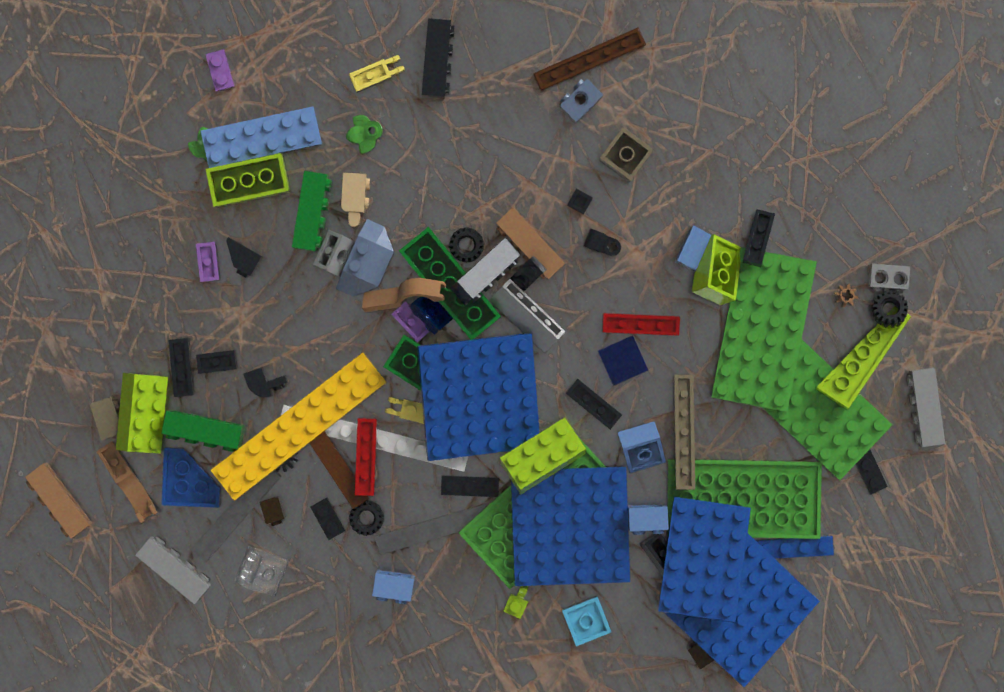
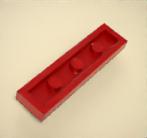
(641, 324)
(365, 457)

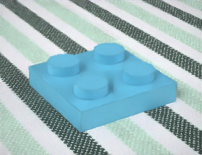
(586, 621)

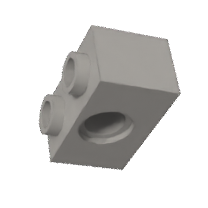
(334, 253)

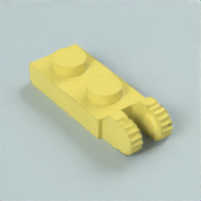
(374, 73)
(410, 410)

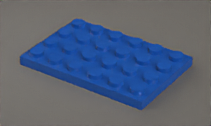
(704, 559)

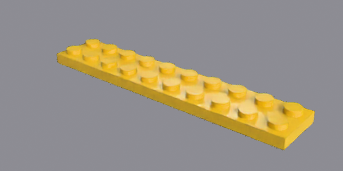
(298, 426)

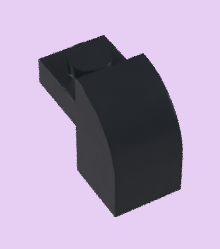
(260, 386)

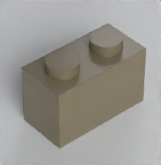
(106, 416)

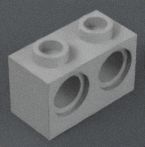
(889, 272)

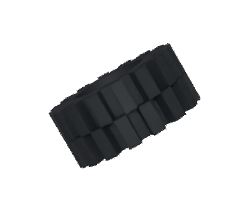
(466, 256)
(893, 298)
(363, 529)

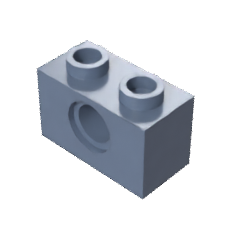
(575, 110)

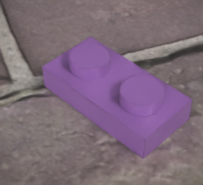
(219, 70)
(207, 261)
(410, 322)

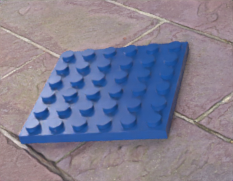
(478, 395)
(572, 528)
(767, 614)

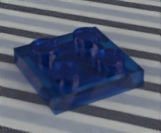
(430, 313)
(623, 360)

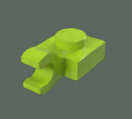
(516, 603)

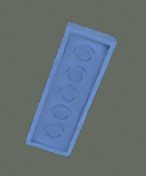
(261, 137)

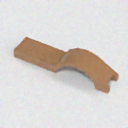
(393, 297)
(127, 481)

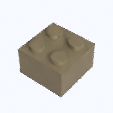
(626, 154)

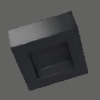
(579, 201)

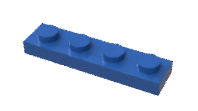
(798, 547)

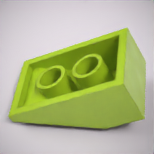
(718, 271)

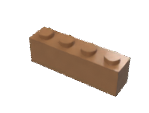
(529, 242)
(58, 500)

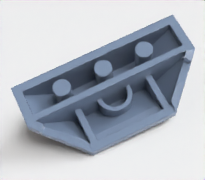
(367, 260)

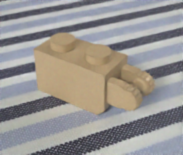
(354, 196)

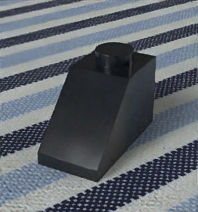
(243, 258)

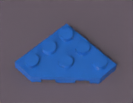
(187, 482)

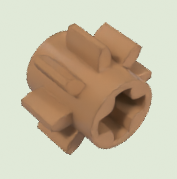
(850, 292)

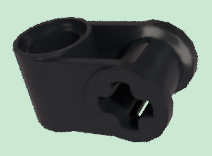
(598, 242)

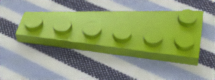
(856, 368)

